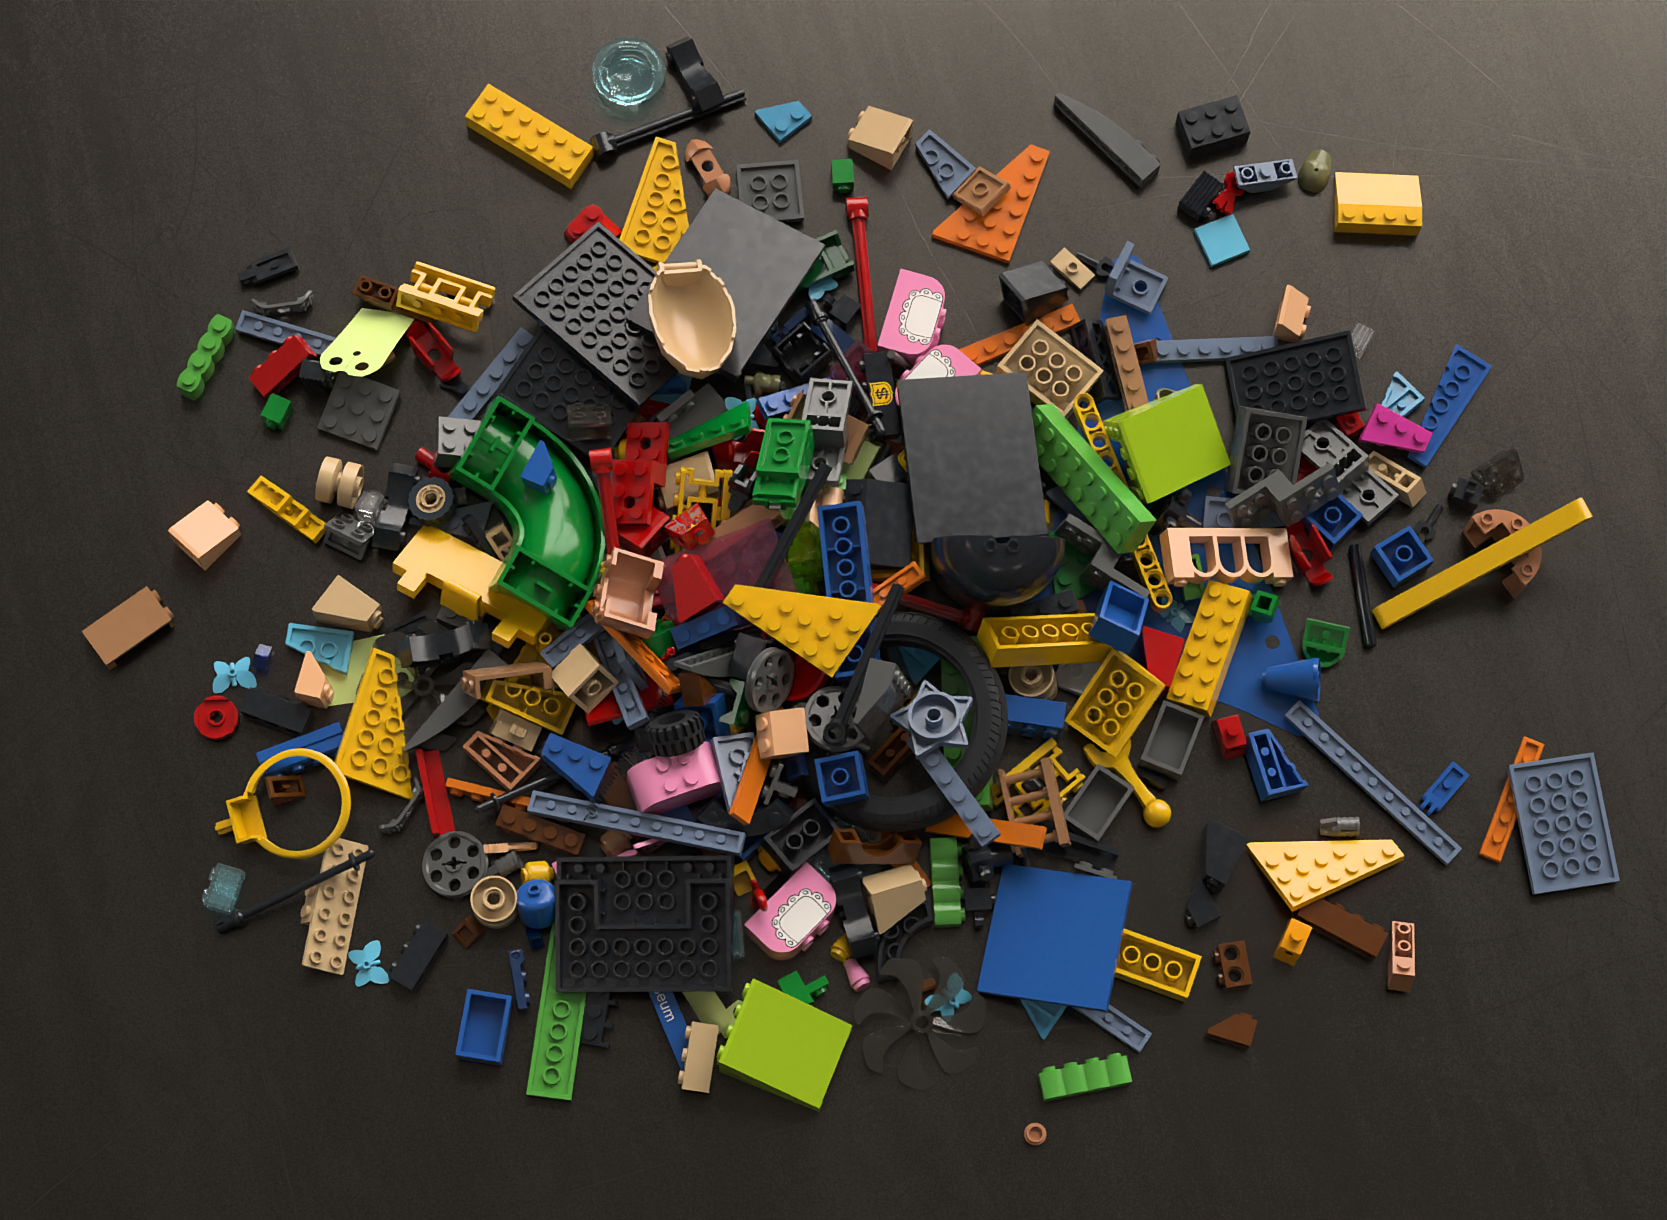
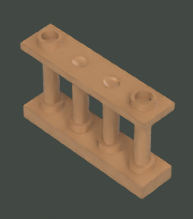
(1049, 792)

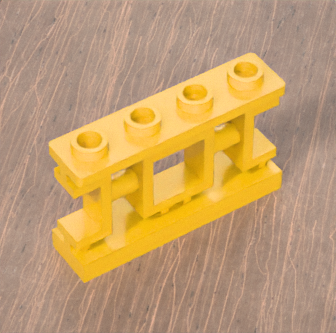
(424, 296)
(718, 513)
(1029, 763)

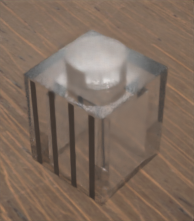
(1361, 338)

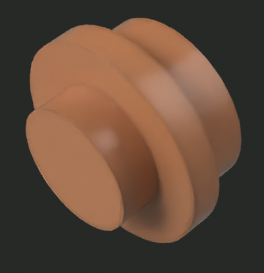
(1035, 1134)

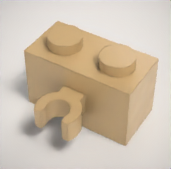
(515, 730)

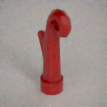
(758, 899)

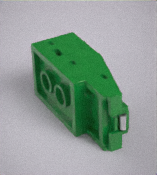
(783, 463)

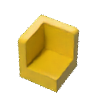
(743, 878)

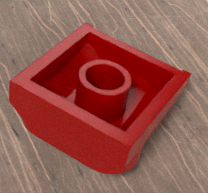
(586, 219)

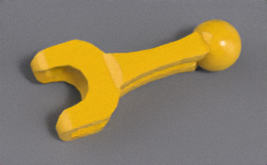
(1156, 811)

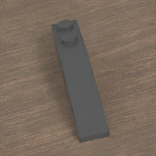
(1111, 139)
(709, 663)
(453, 706)

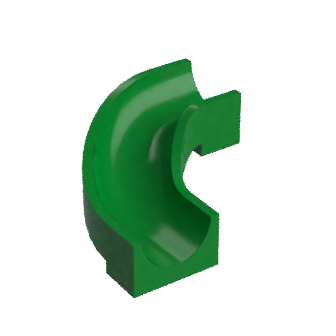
(554, 534)

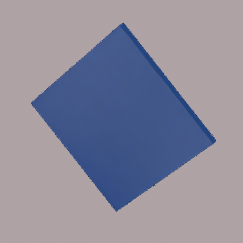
(1055, 937)

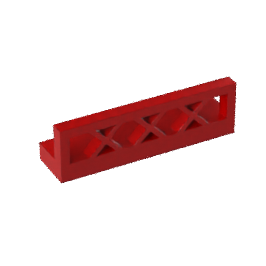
(435, 792)

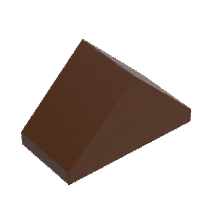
(695, 689)
(285, 788)

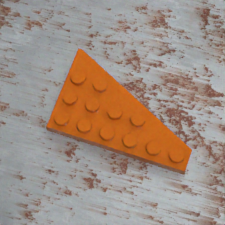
(1000, 227)

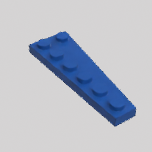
(1456, 388)

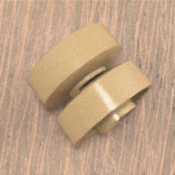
(344, 484)
(1034, 681)
(494, 902)

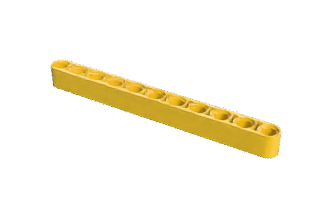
(1107, 452)
(1482, 563)

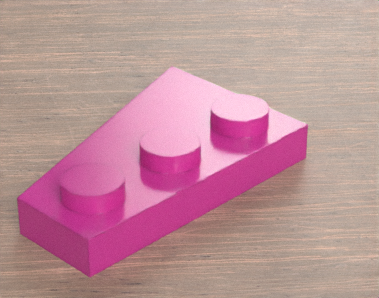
(1393, 430)

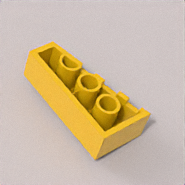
(537, 705)

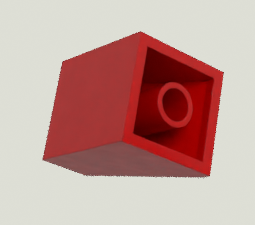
(644, 538)
(694, 588)
(1160, 655)

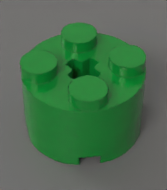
(661, 638)

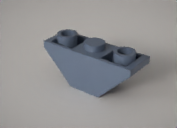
(1265, 175)

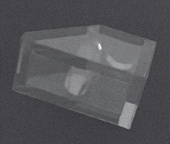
(370, 506)

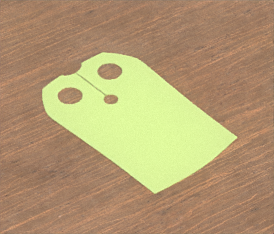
(372, 334)
(346, 685)

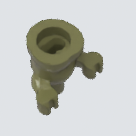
(763, 383)

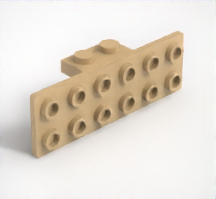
(332, 910)

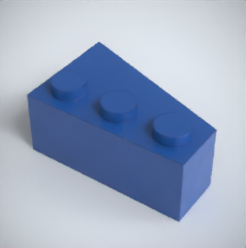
(577, 764)
(1270, 767)

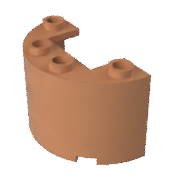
(1499, 525)
(627, 593)

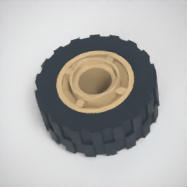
(424, 493)

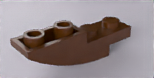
(385, 298)

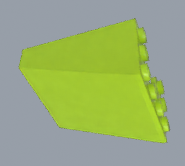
(1168, 443)
(783, 1045)

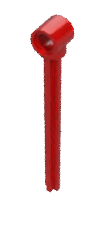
(858, 213)
(602, 465)
(967, 618)

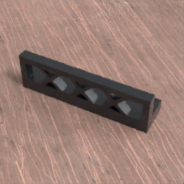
(1087, 343)
(1082, 849)

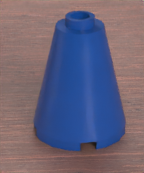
(1295, 679)

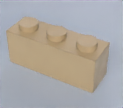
(698, 1057)

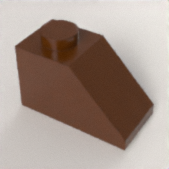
(1235, 1030)

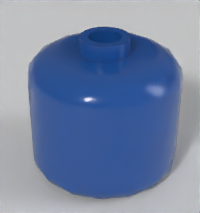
(536, 903)

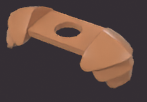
(700, 152)

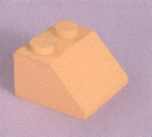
(1291, 315)
(313, 685)
(782, 733)

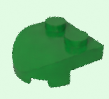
(1324, 641)

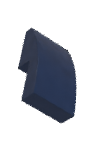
(841, 337)

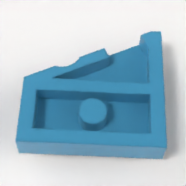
(783, 119)
(1402, 396)

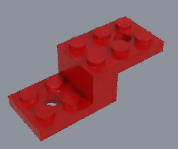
(640, 472)

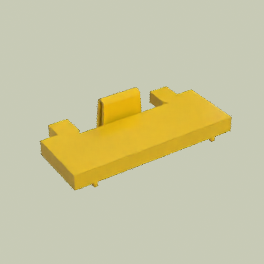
(464, 581)

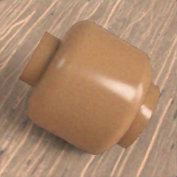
(615, 843)

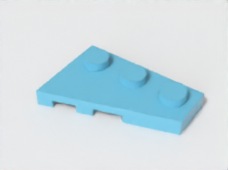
(326, 644)

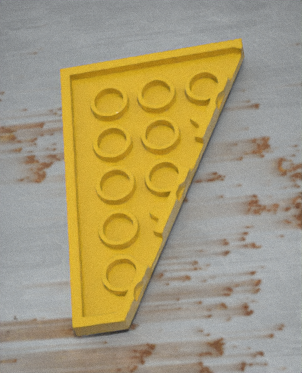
(810, 625)

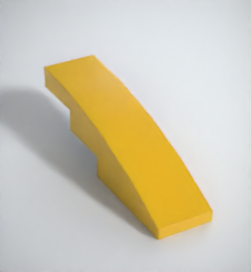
(287, 509)

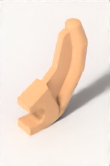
(508, 847)

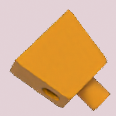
(1293, 941)

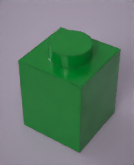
(842, 175)
(276, 412)

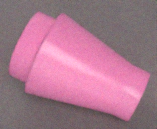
(857, 976)

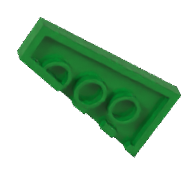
(712, 432)

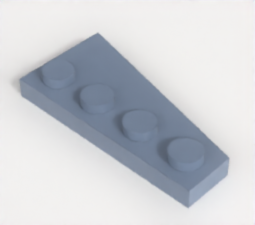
(1216, 515)

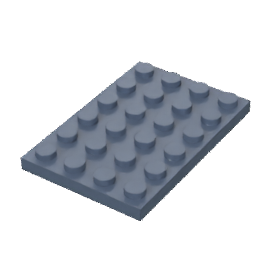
(1563, 823)

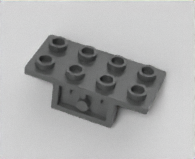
(691, 411)

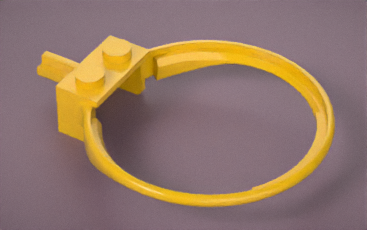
(247, 819)

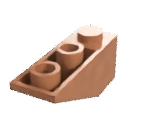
(1401, 957)

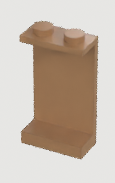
(856, 429)
(128, 625)
(540, 674)

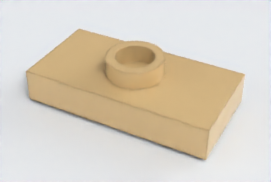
(1072, 269)

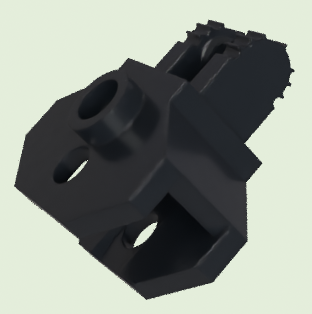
(740, 487)

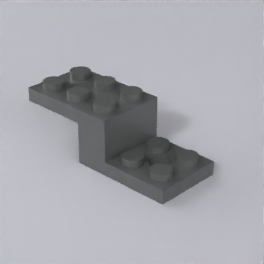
(828, 424)
(1351, 469)
(1283, 498)
(1102, 559)

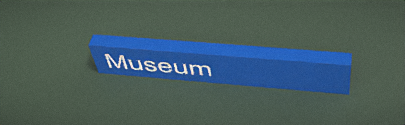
(671, 1021)

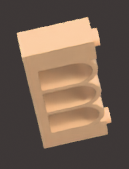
(1273, 549)

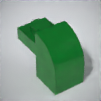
(1263, 607)
(794, 986)

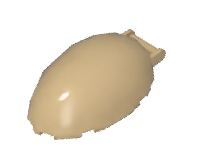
(692, 317)

